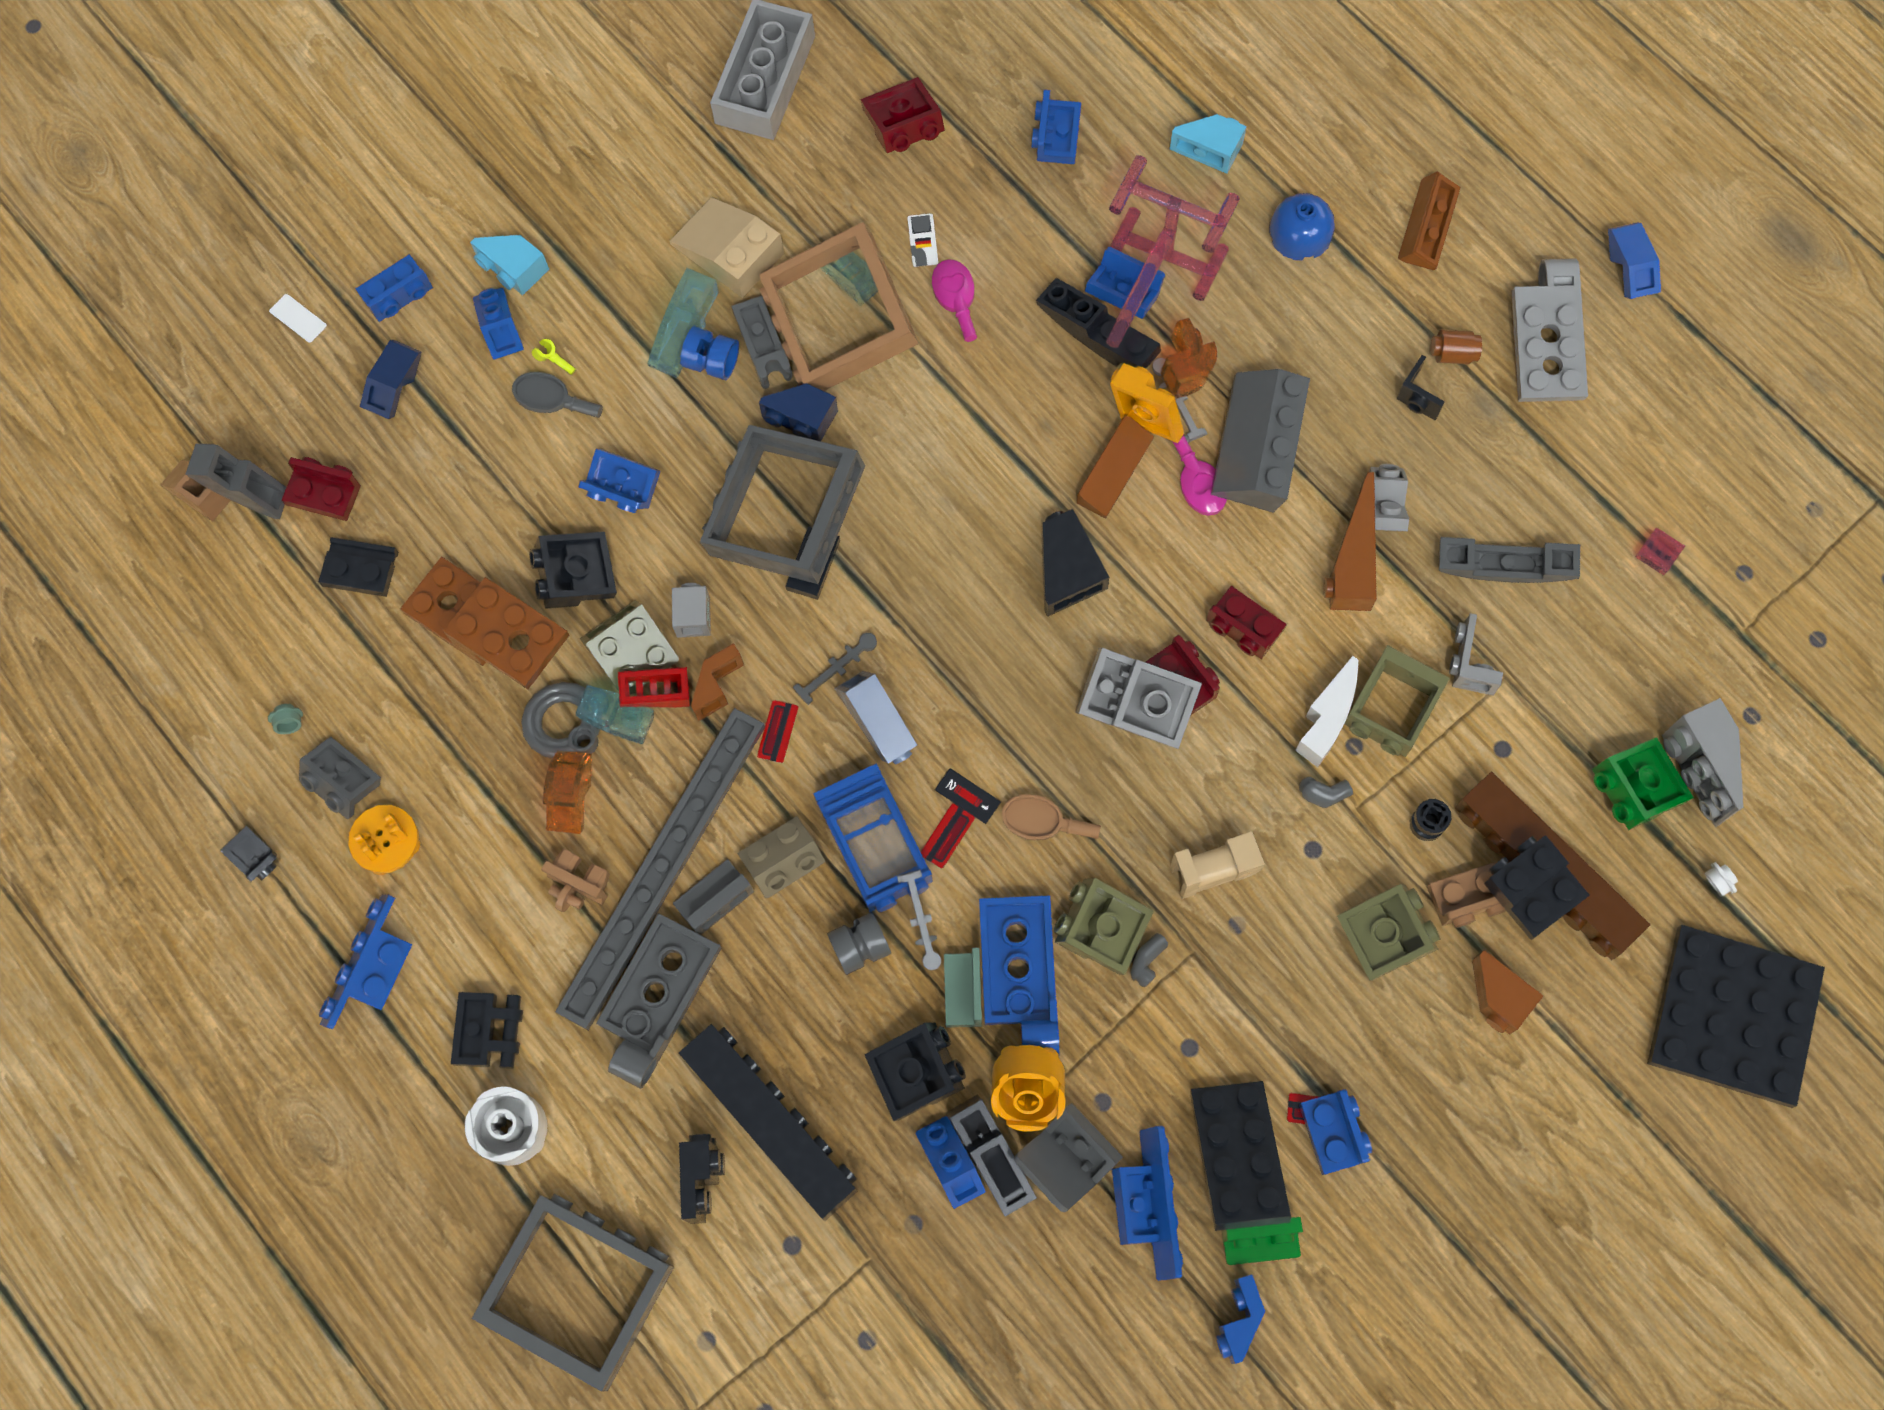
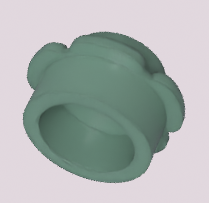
(285, 719)

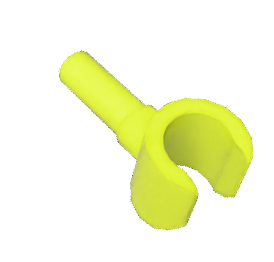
(552, 356)

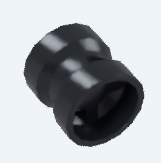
(1424, 824)

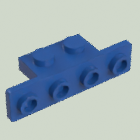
(371, 968)
(1147, 1204)

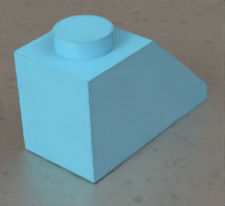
(1210, 141)

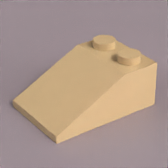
(729, 245)

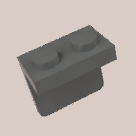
(1067, 1158)

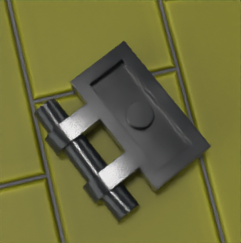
(475, 1028)

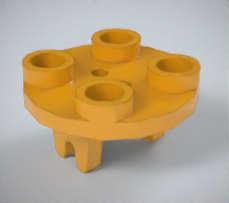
(370, 849)

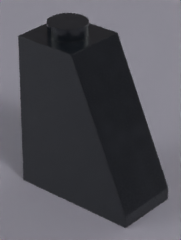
(1069, 563)

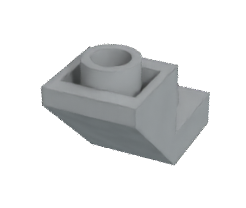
(1390, 498)

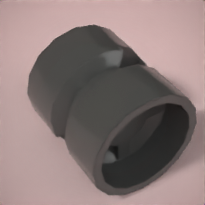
(859, 943)

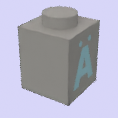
(691, 610)

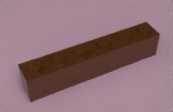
(1509, 822)

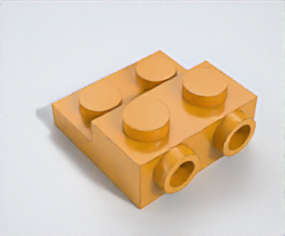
(1139, 399)

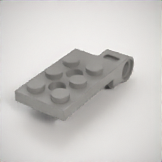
(1554, 306)

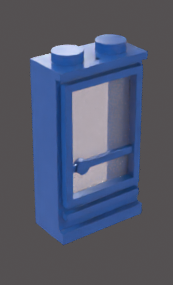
(872, 837)

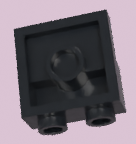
(572, 569)
(1535, 886)
(916, 1070)
(699, 1166)

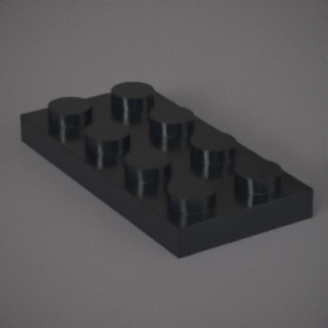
(1239, 1156)

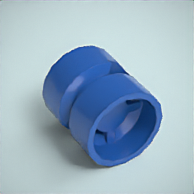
(705, 352)

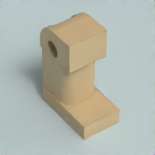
(1230, 862)

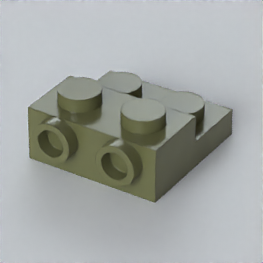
(1102, 925)
(1389, 931)

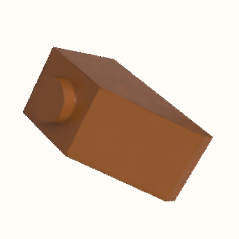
(1502, 994)

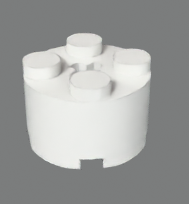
(490, 1114)

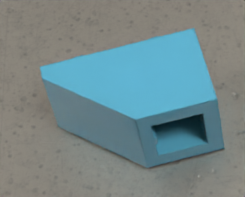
(512, 259)

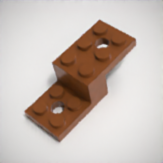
(485, 622)

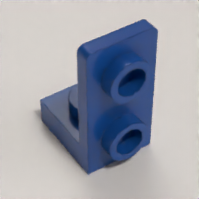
(497, 323)
(950, 1162)

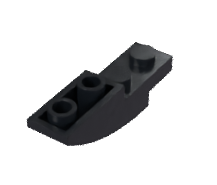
(1091, 325)

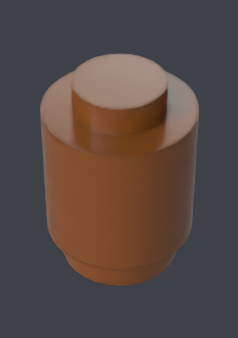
(1456, 347)

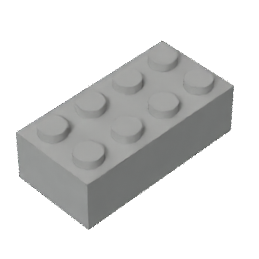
(763, 69)

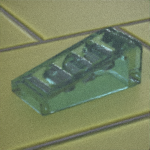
(861, 287)

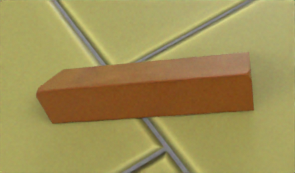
(1429, 221)
(1114, 467)

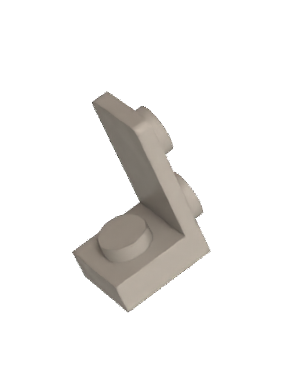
(1475, 678)

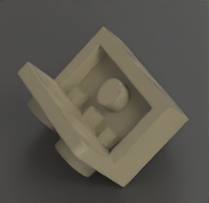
(781, 857)

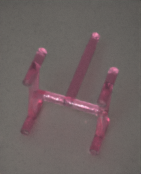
(1164, 246)

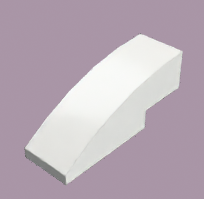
(1329, 714)

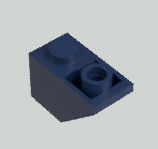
(800, 409)

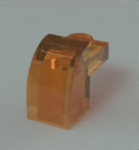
(1192, 364)
(565, 789)

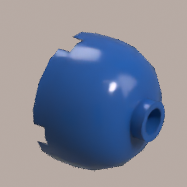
(1302, 226)

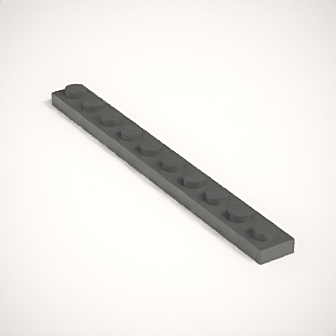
(660, 870)

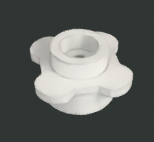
(1721, 879)

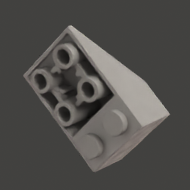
(1710, 759)

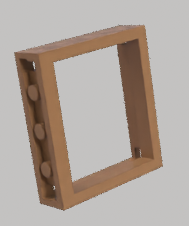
(862, 357)

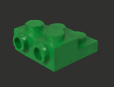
(1641, 783)

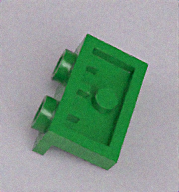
(1262, 1243)

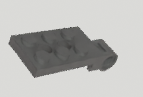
(648, 1025)

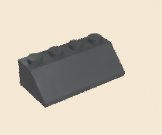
(1260, 438)

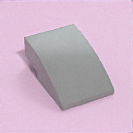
(1138, 697)

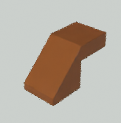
(708, 694)

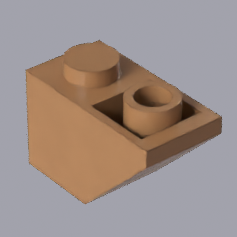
(193, 493)

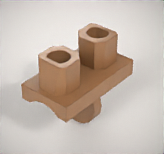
(590, 886)

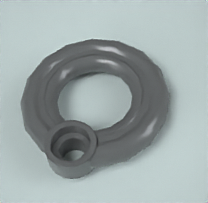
(533, 716)

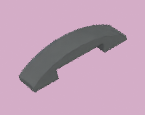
(1509, 563)

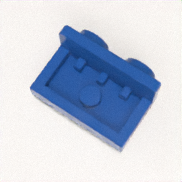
(1058, 130)
(1116, 278)
(620, 480)

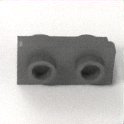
(337, 776)

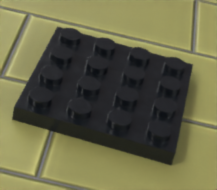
(1736, 1016)

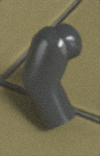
(1323, 795)
(1145, 955)

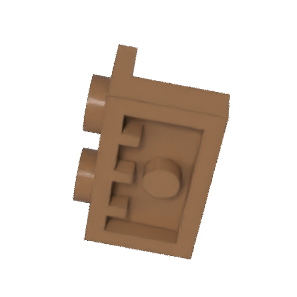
(1464, 896)

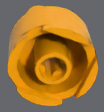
(1028, 1087)

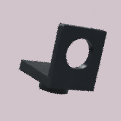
(1417, 398)

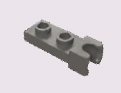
(761, 340)

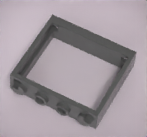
(828, 521)
(546, 1349)

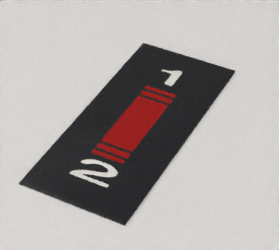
(967, 796)

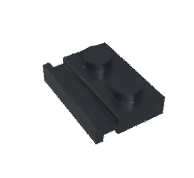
(358, 567)

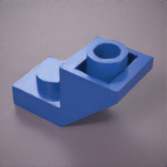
(1641, 265)
(1238, 1335)

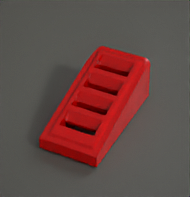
(653, 676)

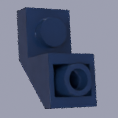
(385, 381)

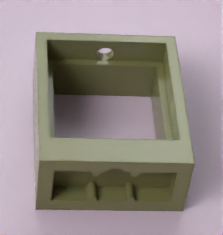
(1410, 672)

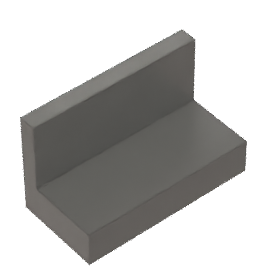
(713, 897)

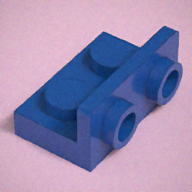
(394, 288)
(1335, 1131)

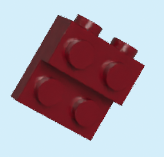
(903, 115)

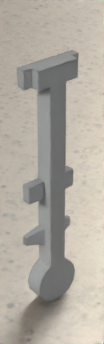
(1194, 432)

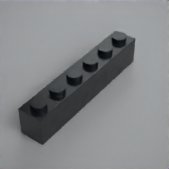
(768, 1122)

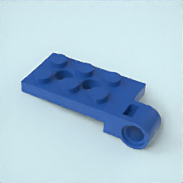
(1026, 999)

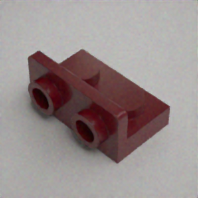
(321, 488)
(1245, 623)
(1182, 659)

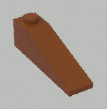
(1354, 572)

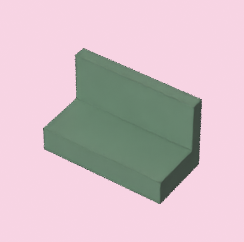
(963, 989)

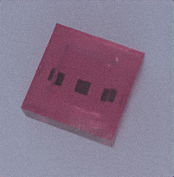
(1660, 551)

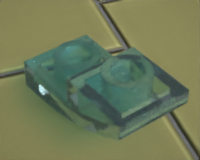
(603, 711)

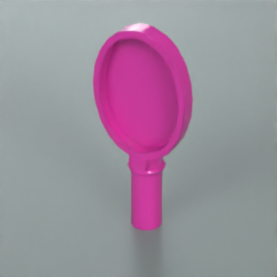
(955, 292)
(1197, 482)

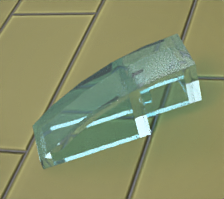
(686, 309)

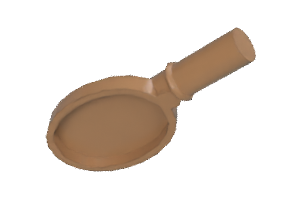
(1040, 819)

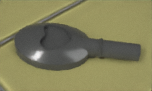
(548, 394)

